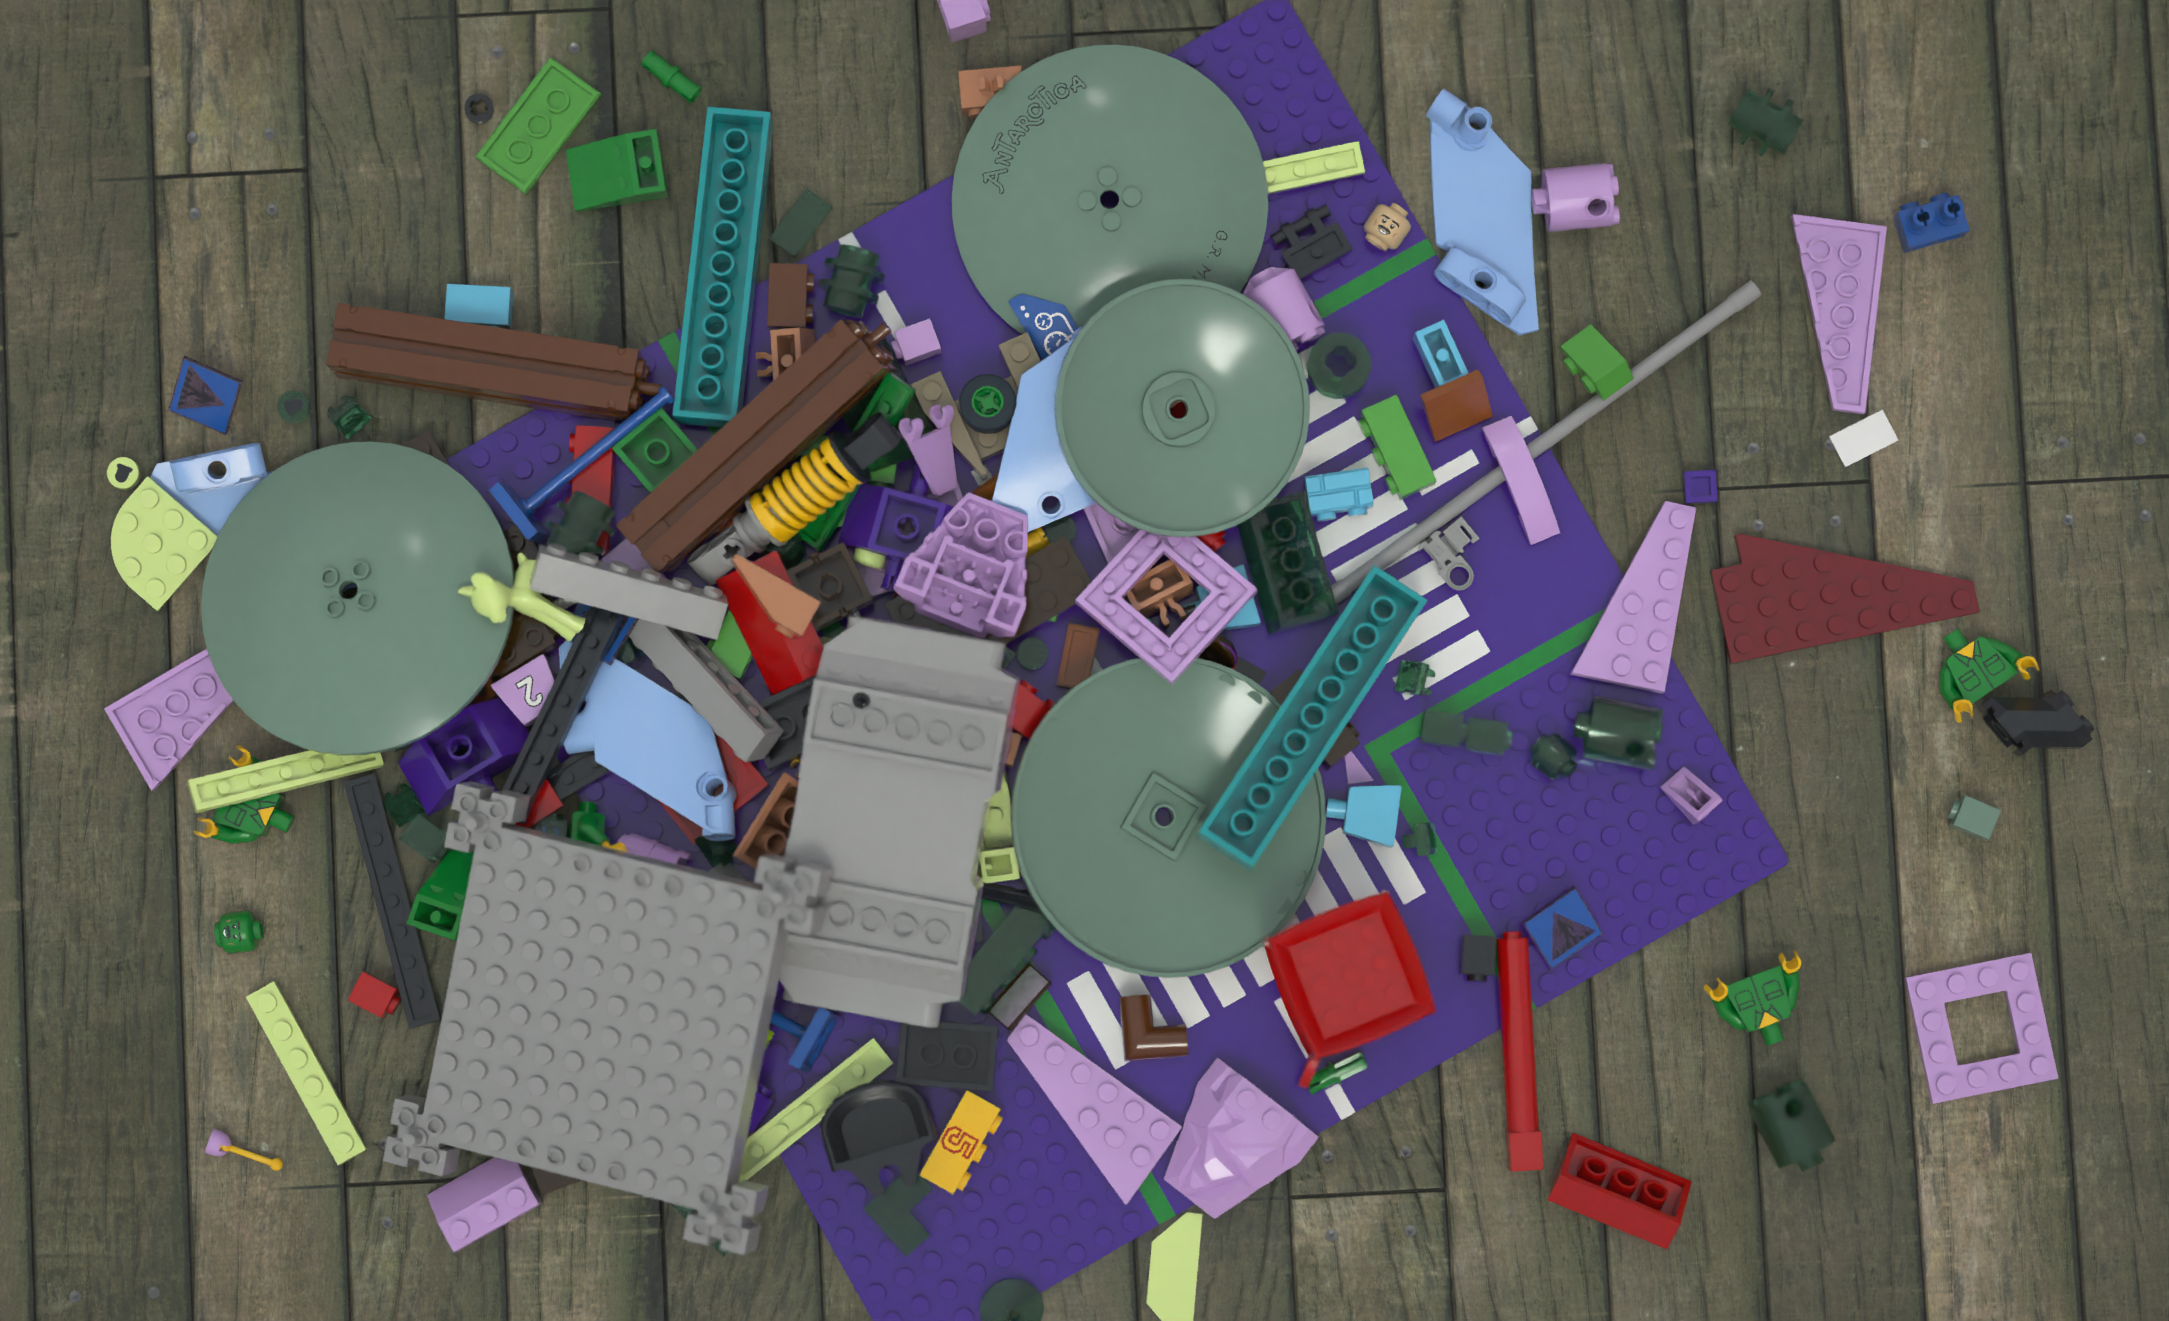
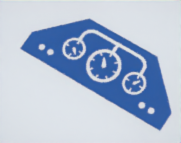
(1045, 321)

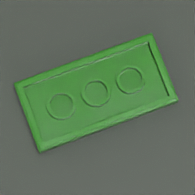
(538, 126)

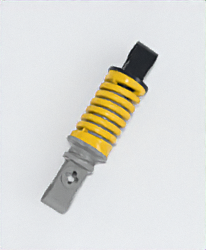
(797, 496)

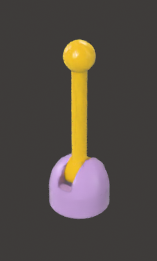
(220, 1144)

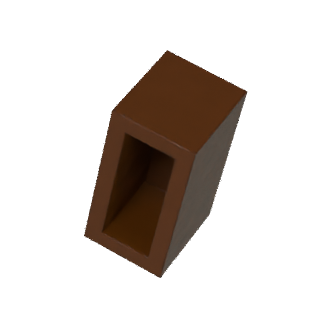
(789, 296)

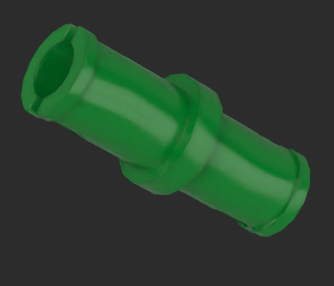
(671, 77)

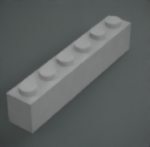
(628, 591)
(709, 688)

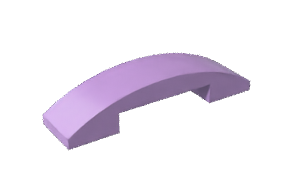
(1522, 480)

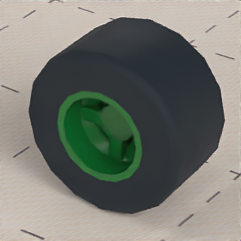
(987, 393)

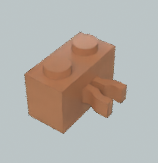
(981, 85)
(786, 348)
(1159, 589)

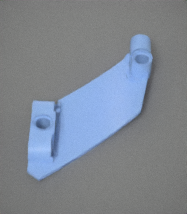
(1482, 214)
(1032, 453)
(207, 494)
(654, 745)

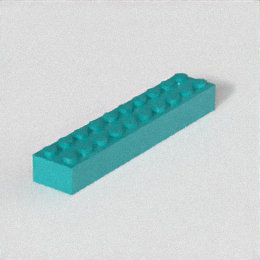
(723, 266)
(1311, 718)

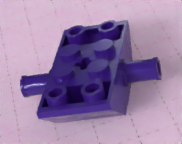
(879, 511)
(437, 761)

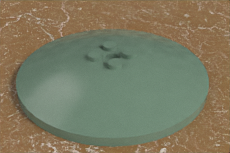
(1240, 398)

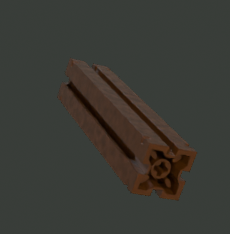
(488, 363)
(758, 444)

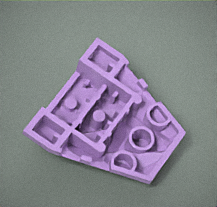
(971, 569)
(1233, 1142)

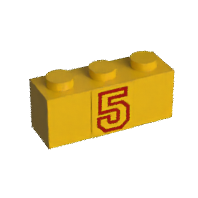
(961, 1143)

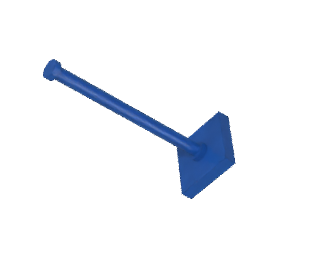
(522, 510)
(811, 1038)

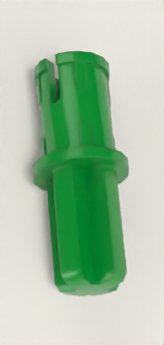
(1337, 1071)

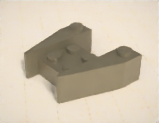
(971, 445)

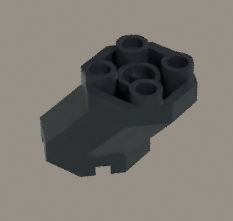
(2037, 722)

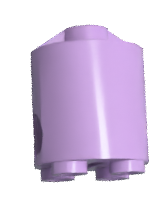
(1577, 197)
(1287, 301)

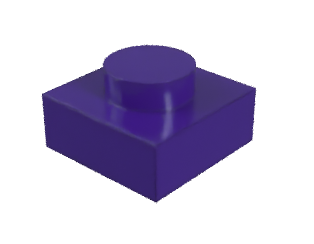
(1700, 487)

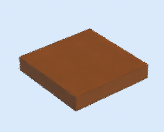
(1456, 405)

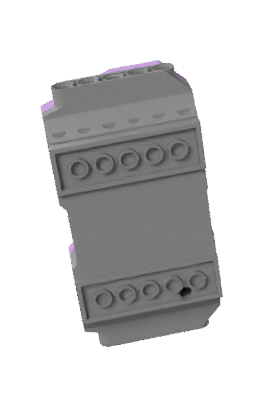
(896, 799)

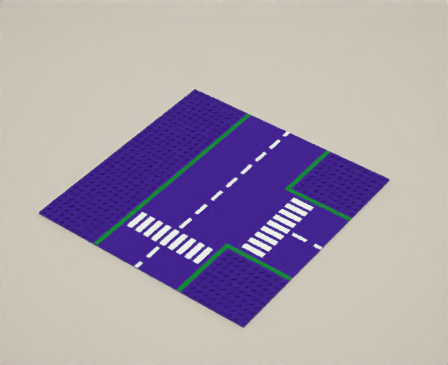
(1497, 654)

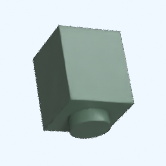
(1973, 817)

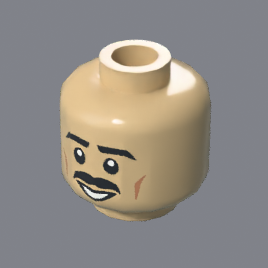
(1387, 226)

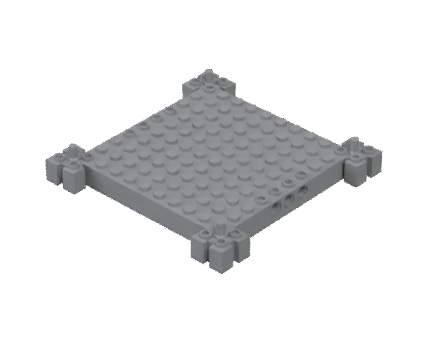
(607, 1016)

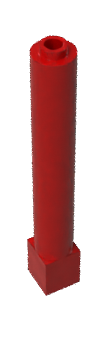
(1518, 1050)

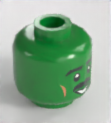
(238, 932)

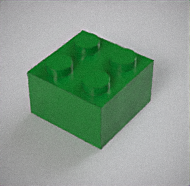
(654, 449)

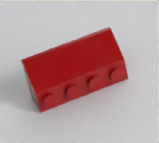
(778, 658)
(1620, 1191)

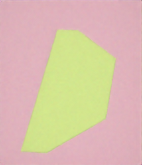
(1175, 1269)

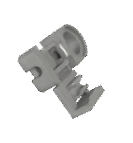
(1445, 549)

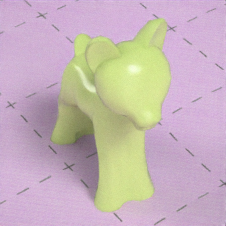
(492, 598)

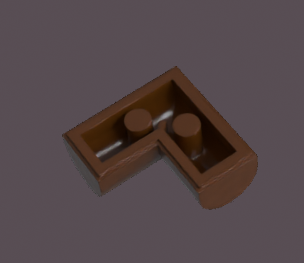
(1145, 1040)

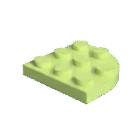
(157, 543)

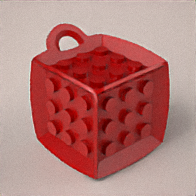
(1348, 977)

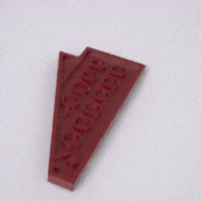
(1809, 597)

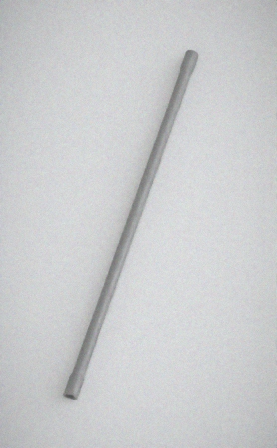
(1734, 303)

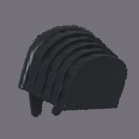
(877, 1128)

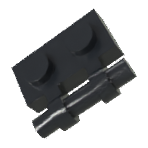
(1315, 251)

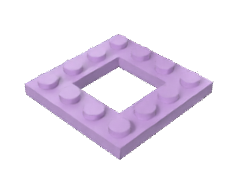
(1166, 655)
(1942, 1074)

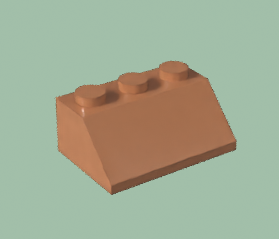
(772, 825)

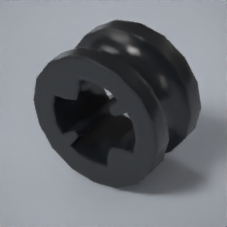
(477, 99)

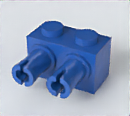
(1931, 222)

